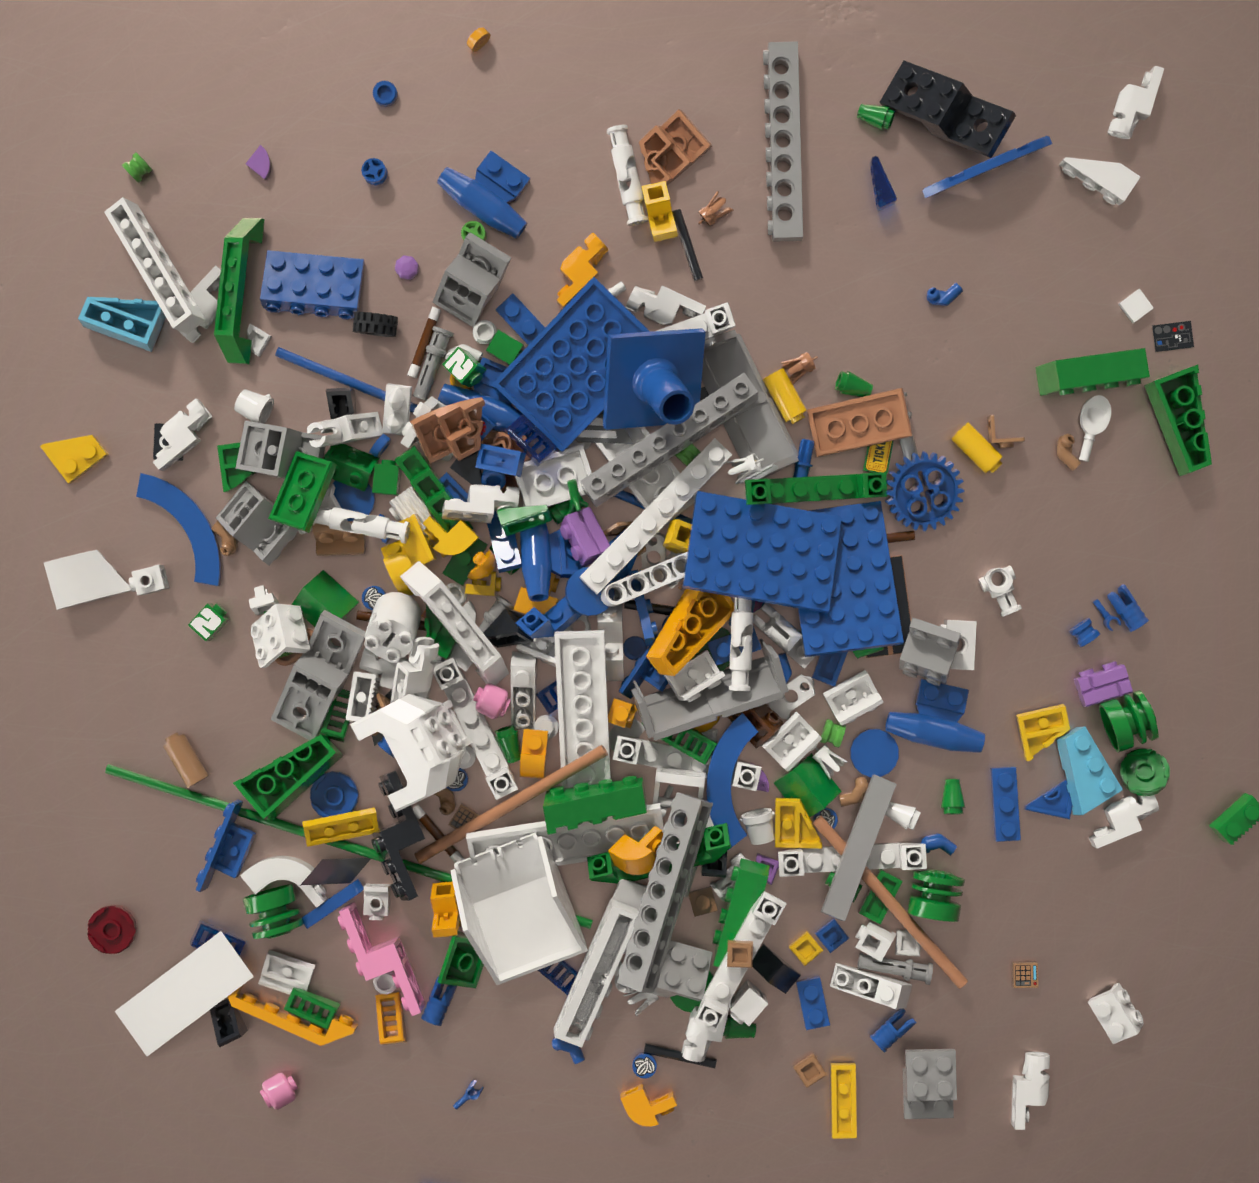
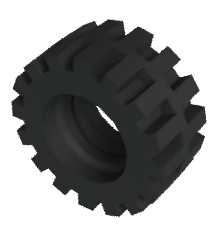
(375, 324)

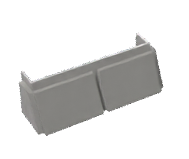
(758, 426)
(666, 715)

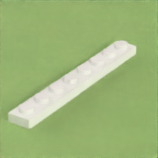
(655, 516)

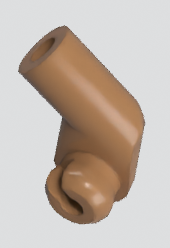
(1064, 451)
(229, 543)
(856, 795)
(447, 801)

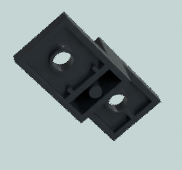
(947, 109)
(395, 838)

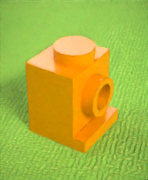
(622, 713)

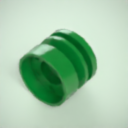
(1134, 719)
(936, 896)
(273, 911)

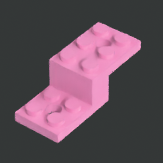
(381, 959)

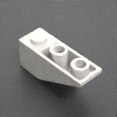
(1108, 178)
(523, 690)
(871, 986)

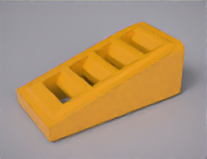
(400, 1027)

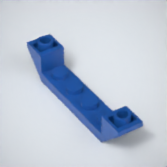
(560, 615)

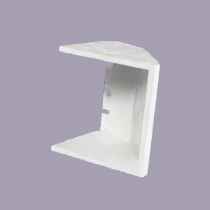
(516, 909)

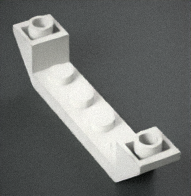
(713, 321)
(457, 622)
(476, 727)
(661, 755)
(883, 856)
(727, 979)

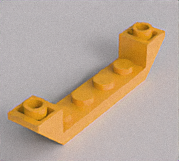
(340, 1026)

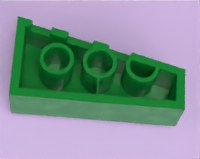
(1092, 371)
(1181, 418)
(287, 777)
(593, 803)
(748, 885)

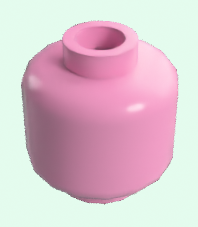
(491, 701)
(278, 1091)

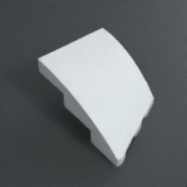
(83, 579)

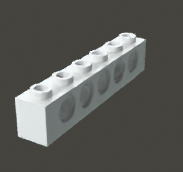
(155, 266)

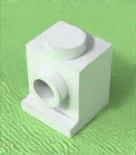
(157, 578)
(380, 892)
(870, 946)

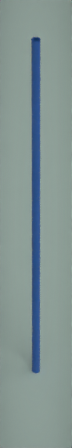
(380, 394)

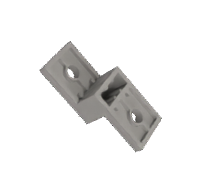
(319, 676)

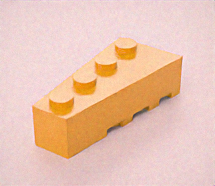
(688, 629)

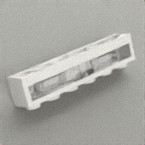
(595, 974)

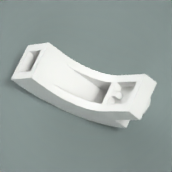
(283, 868)

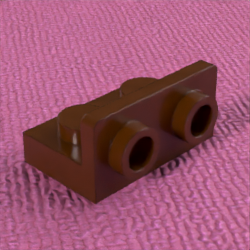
(764, 720)

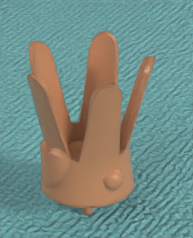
(708, 213)
(799, 366)

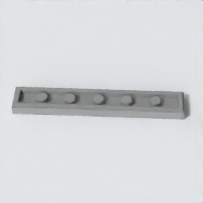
(858, 848)

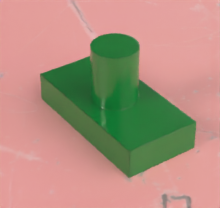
(462, 563)

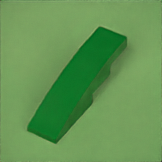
(427, 485)

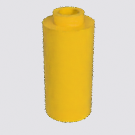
(785, 396)
(977, 448)

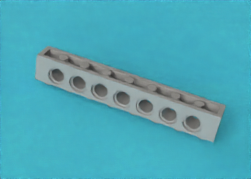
(787, 55)
(669, 440)
(675, 886)

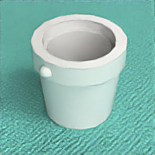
(254, 406)
(759, 825)

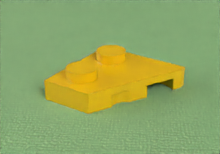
(74, 455)
(1041, 728)
(794, 825)

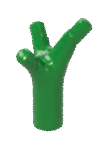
(575, 498)

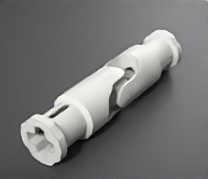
(626, 171)
(364, 524)
(741, 636)

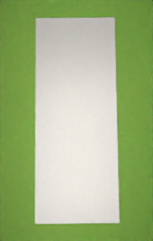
(184, 993)

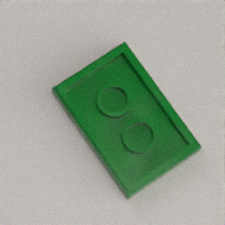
(302, 491)

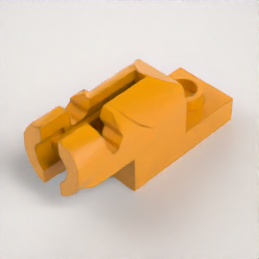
(579, 268)

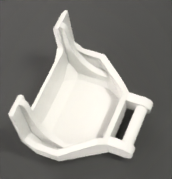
(423, 741)

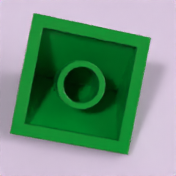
(324, 594)
(809, 784)
(461, 964)

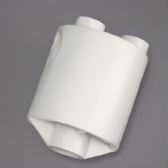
(393, 626)

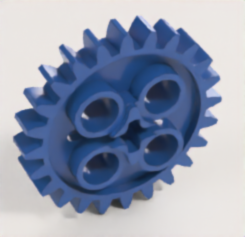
(944, 484)

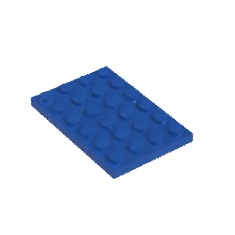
(563, 370)
(762, 552)
(863, 589)

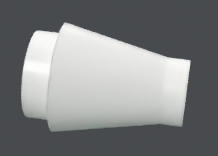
(903, 815)

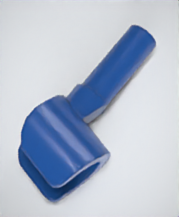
(1105, 614)
(470, 1093)

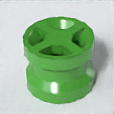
(137, 167)
(472, 227)
(688, 454)
(833, 733)

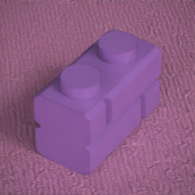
(584, 536)
(1102, 684)

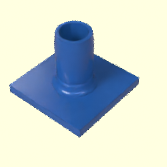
(652, 377)

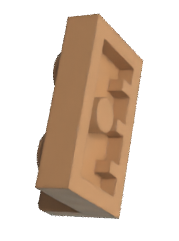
(337, 542)

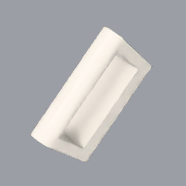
(679, 777)

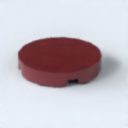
(111, 929)

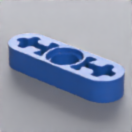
(332, 903)

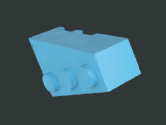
(129, 321)
(1086, 771)

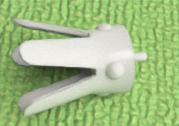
(745, 465)
(828, 760)
(651, 998)

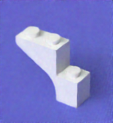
(612, 624)

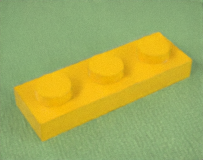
(340, 827)
(843, 1100)

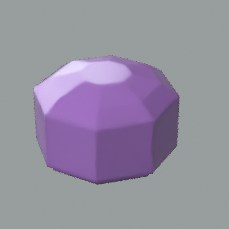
(407, 267)

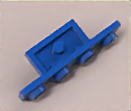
(643, 671)
(229, 848)

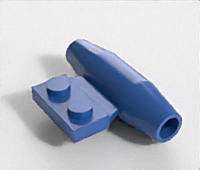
(489, 193)
(496, 407)
(542, 555)
(937, 720)

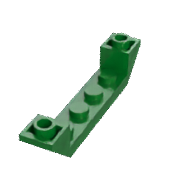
(231, 289)
(815, 488)
(712, 847)

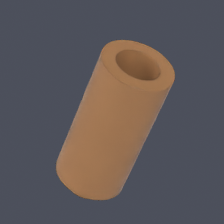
(185, 759)

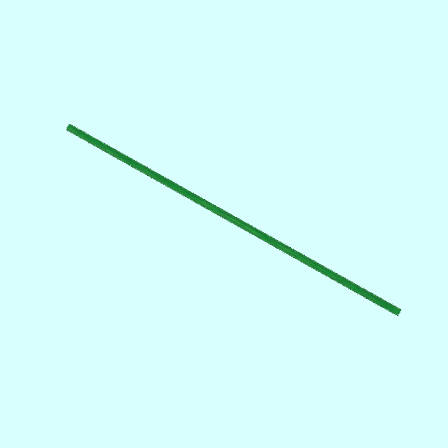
(282, 825)

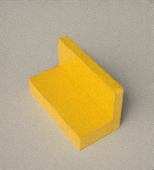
(418, 546)

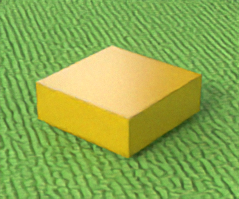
(805, 948)

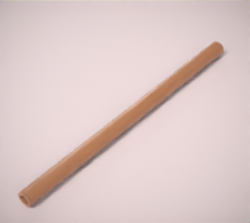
(511, 803)
(895, 908)

